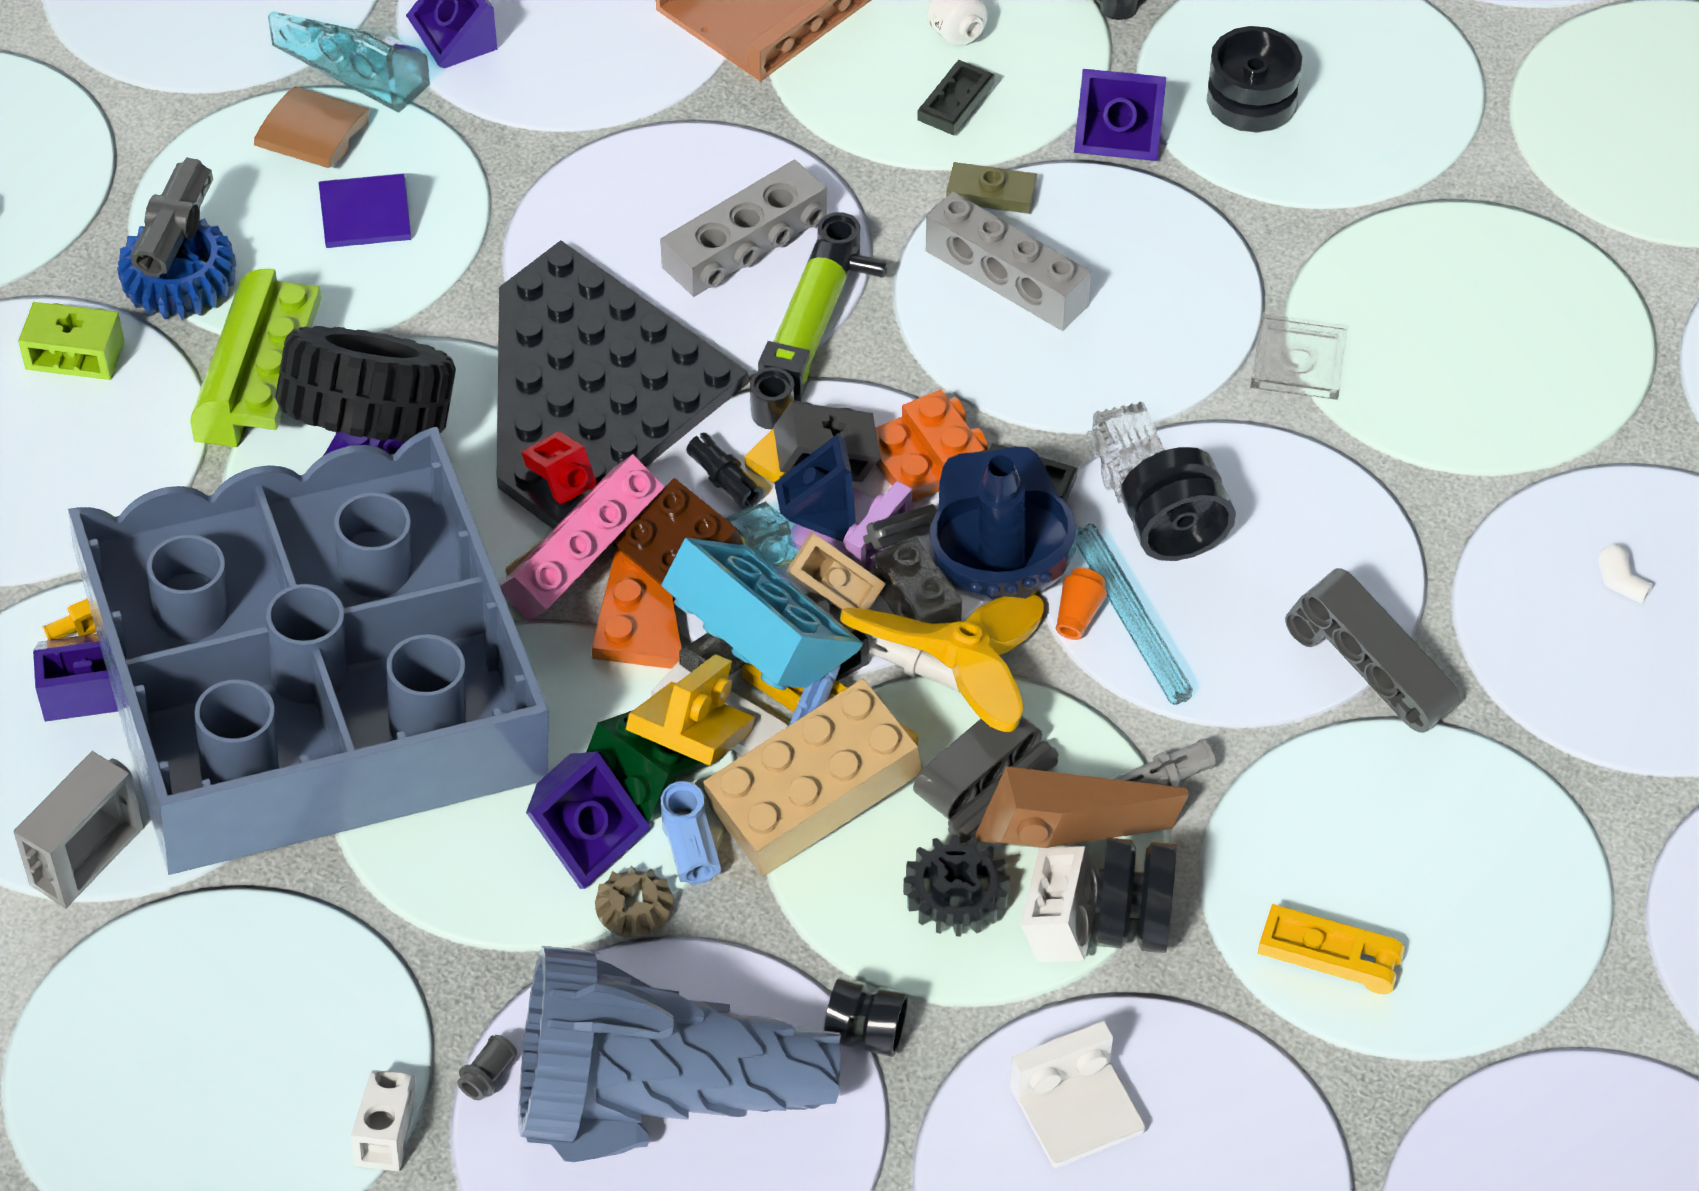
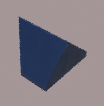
(820, 491)

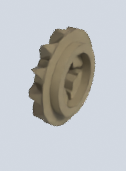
(641, 917)

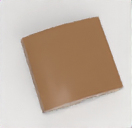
(311, 127)

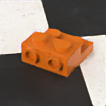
(923, 440)

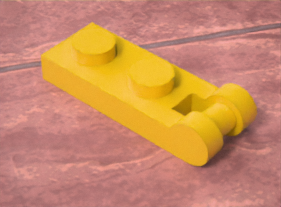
(1331, 948)

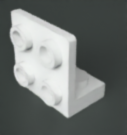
(1074, 1095)

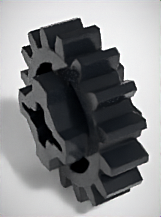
(956, 885)

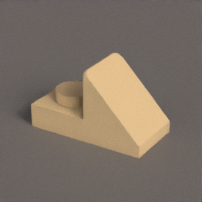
(833, 575)

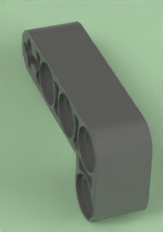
(1374, 647)

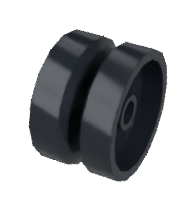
(1254, 78)
(1177, 504)
(1135, 895)

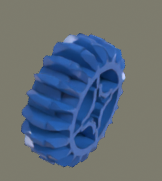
(189, 281)

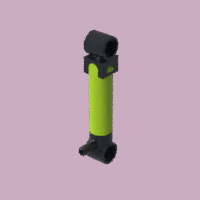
(787, 360)

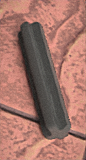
(900, 527)
(967, 820)

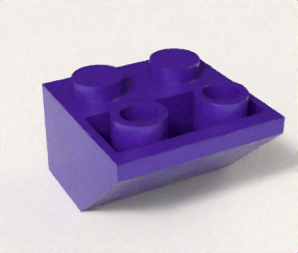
(72, 678)

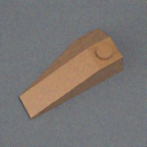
(1068, 809)

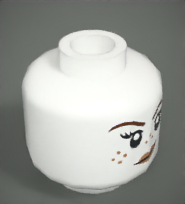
(957, 20)

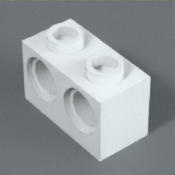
(1060, 904)

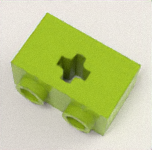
(71, 340)

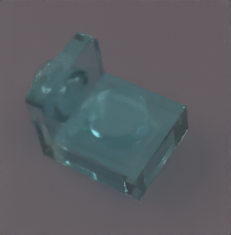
(765, 533)

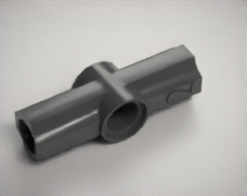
(172, 217)

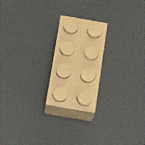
(813, 777)

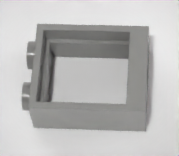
(79, 828)

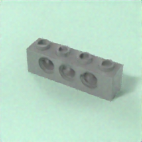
(743, 228)
(1007, 261)

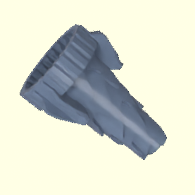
(618, 1050)

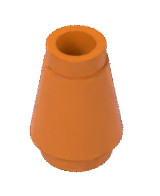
(1080, 600)

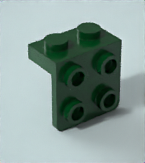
(639, 763)

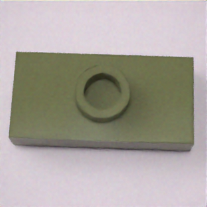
(993, 187)

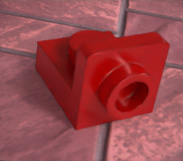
(562, 464)

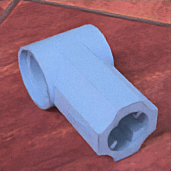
(689, 833)

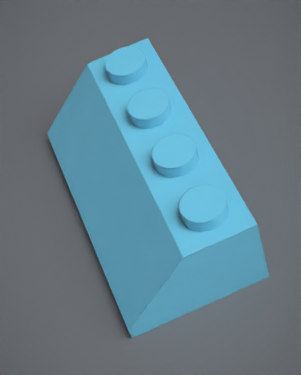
(758, 613)

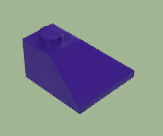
(585, 816)

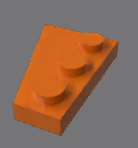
(636, 619)

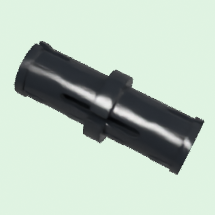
(724, 471)

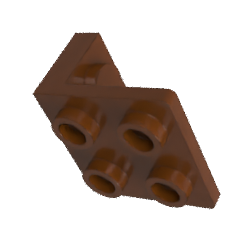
(663, 525)

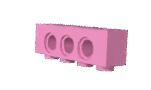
(580, 537)

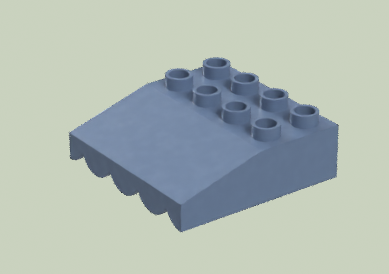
(309, 651)

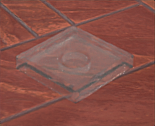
(1299, 356)

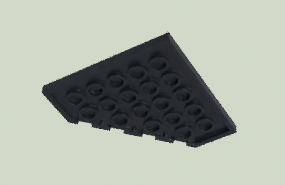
(599, 368)

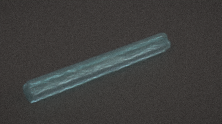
(1134, 615)

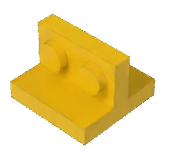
(693, 714)

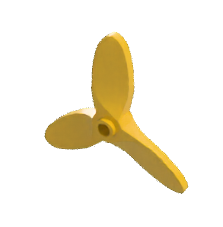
(968, 649)

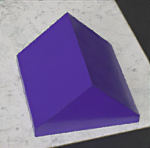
(455, 29)
(1120, 114)
(365, 210)

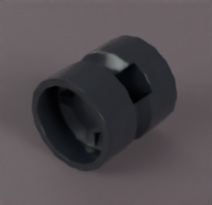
(867, 1016)

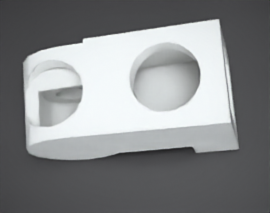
(383, 1120)

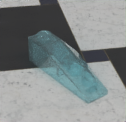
(360, 59)

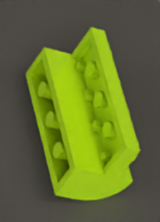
(248, 357)

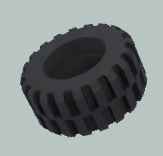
(364, 383)

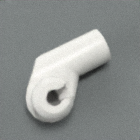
(1617, 574)

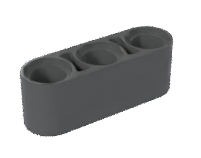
(972, 764)

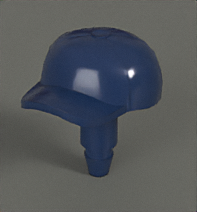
(1000, 525)

